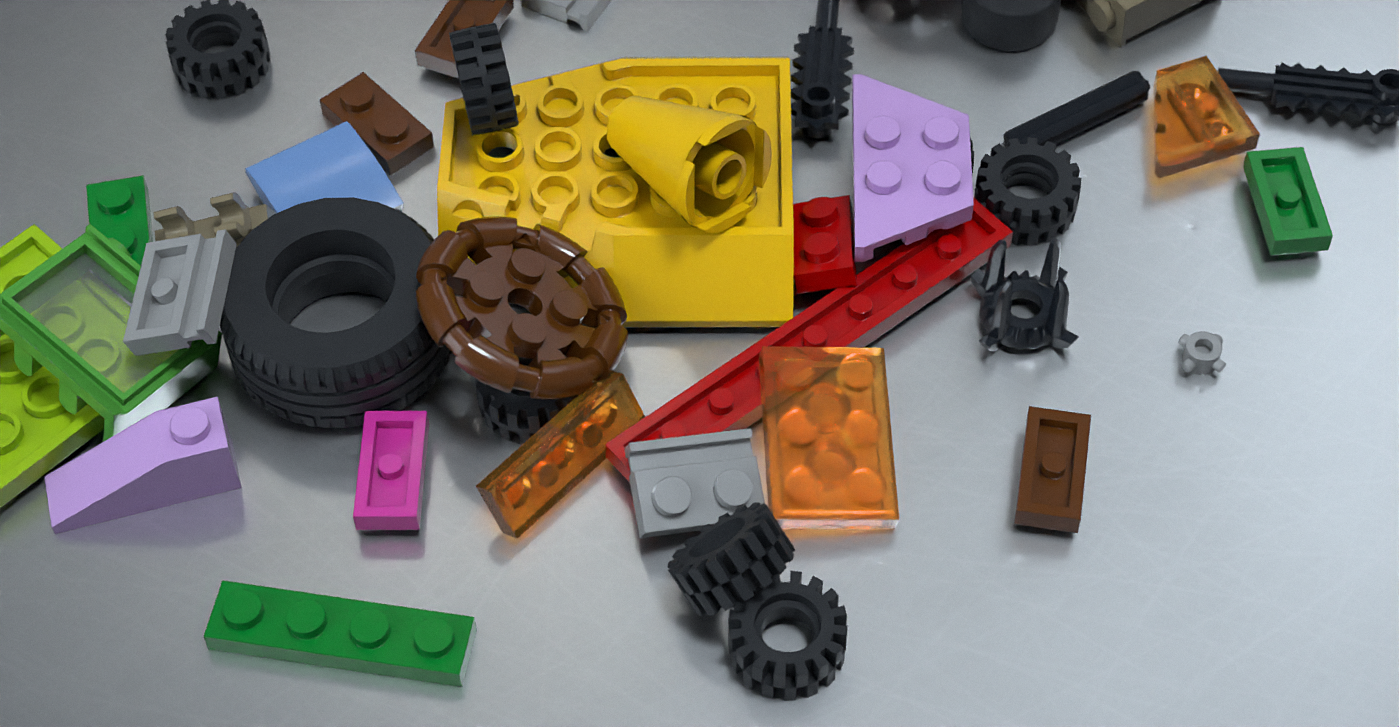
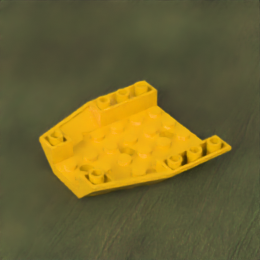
(565, 182)

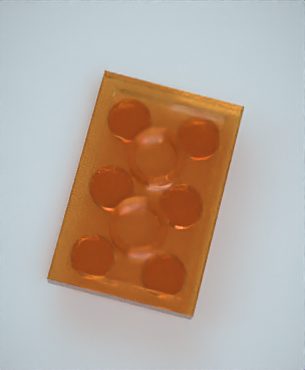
(828, 438)

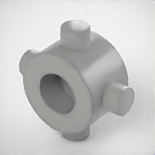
(1202, 353)

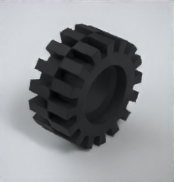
(731, 559)
(796, 668)

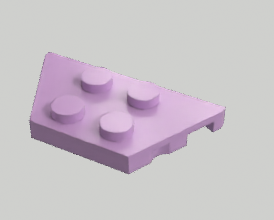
(906, 166)

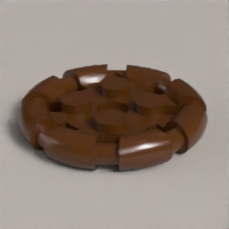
(491, 335)

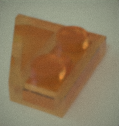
(1196, 118)

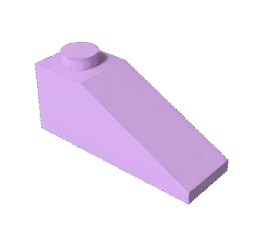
(148, 466)

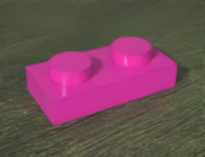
(391, 470)

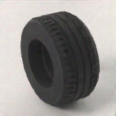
(317, 253)

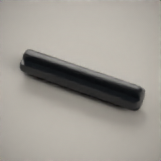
(1083, 111)

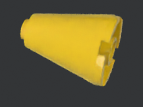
(693, 157)

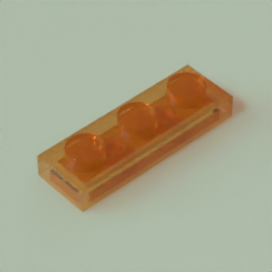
(559, 455)

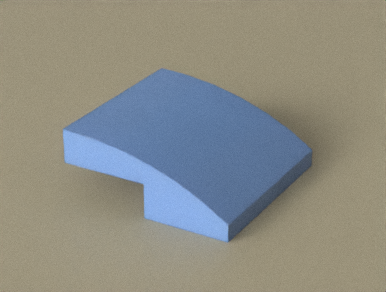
(323, 167)

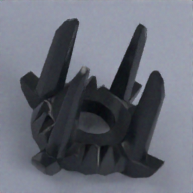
(1046, 291)

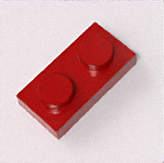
(824, 244)

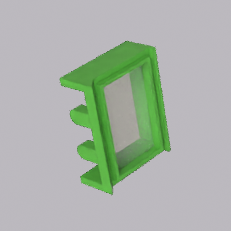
(74, 324)

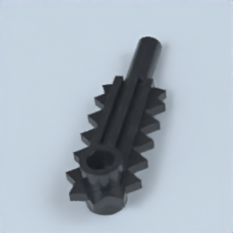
(821, 74)
(1323, 90)

